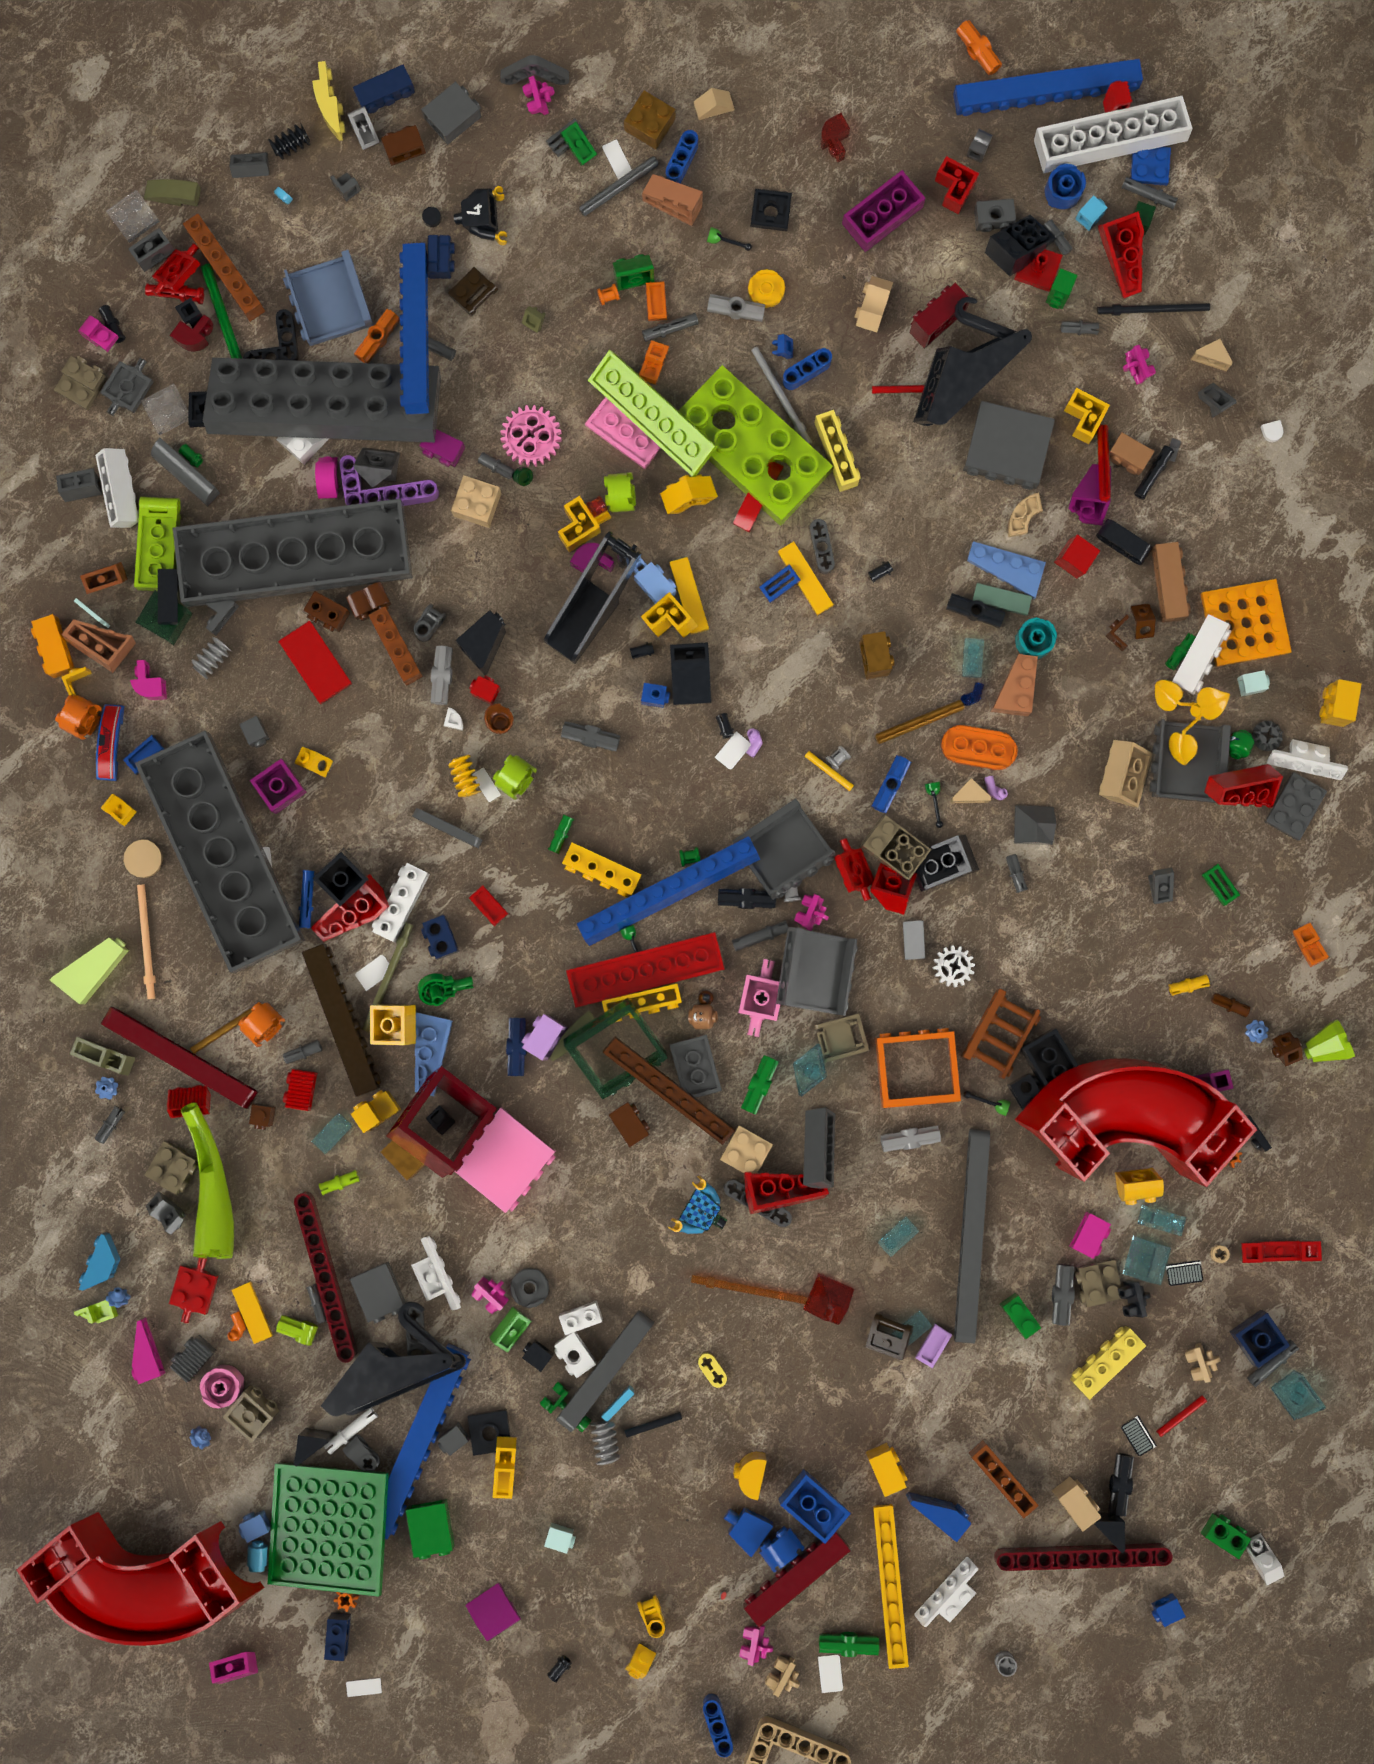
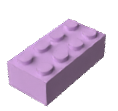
(544, 1037)

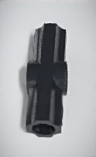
(987, 614)
(745, 898)
(1121, 1484)

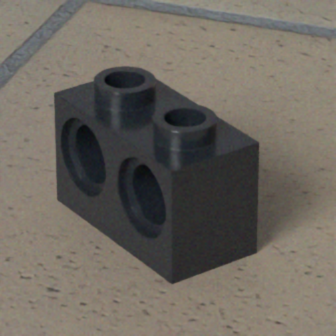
(1021, 1097)

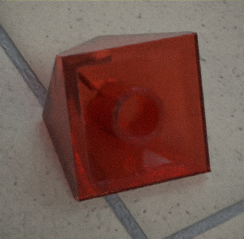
(829, 1299)

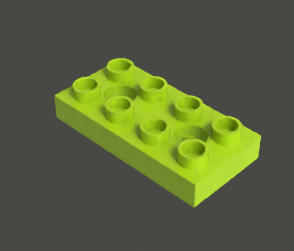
(755, 442)

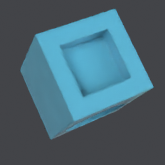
(1091, 212)

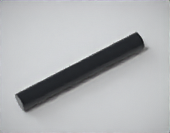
(653, 1424)

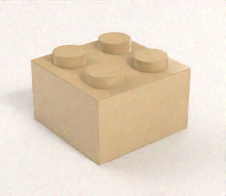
(476, 501)
(746, 1151)
(1074, 1500)

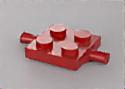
(176, 270)
(854, 869)
(193, 1290)

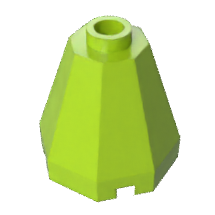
(1329, 1044)

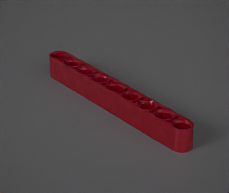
(179, 1057)
(323, 1286)
(1091, 1561)

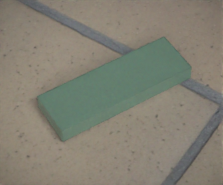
(1002, 599)

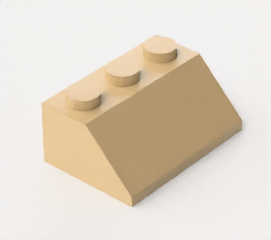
(1125, 773)

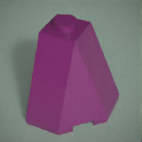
(1086, 500)

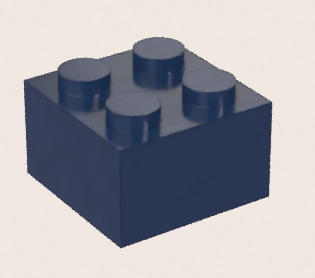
(1259, 1338)

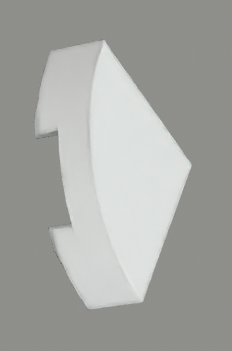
(453, 720)

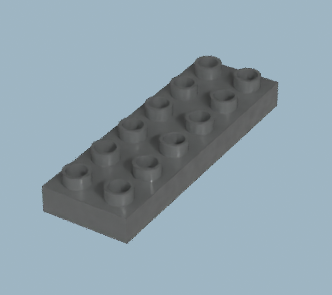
(315, 400)
(292, 552)
(219, 852)

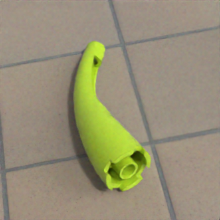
(214, 1215)

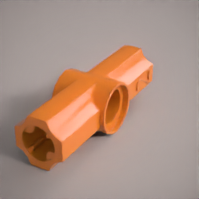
(979, 47)
(370, 346)

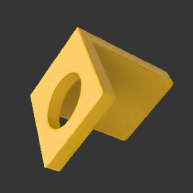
(74, 675)
(309, 759)

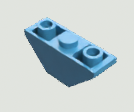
(101, 1263)

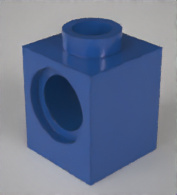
(1167, 1610)

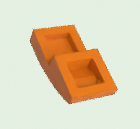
(653, 362)
(1309, 945)

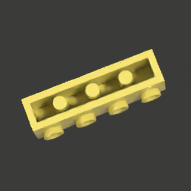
(836, 450)
(1107, 1362)

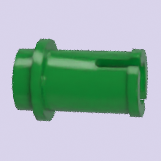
(194, 458)

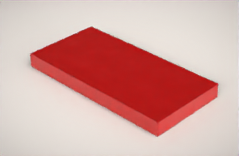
(315, 662)

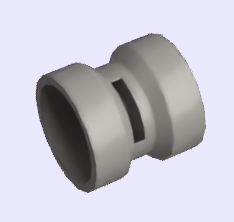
(1007, 1667)

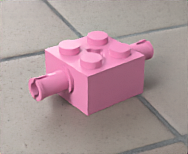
(750, 1005)

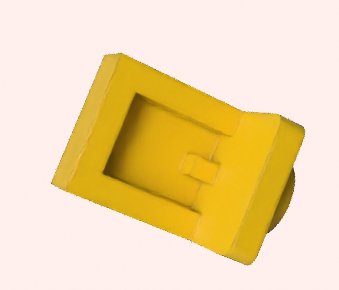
(118, 809)
(640, 1662)

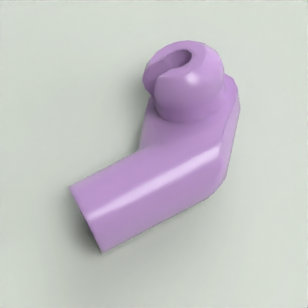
(755, 740)
(993, 790)

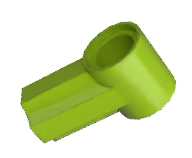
(302, 1331)

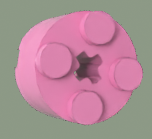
(210, 1386)

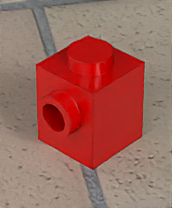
(484, 689)

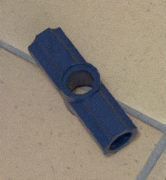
(514, 1045)

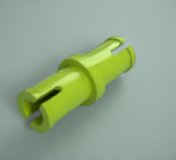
(339, 1182)

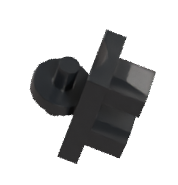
(1136, 1299)

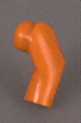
(238, 1328)

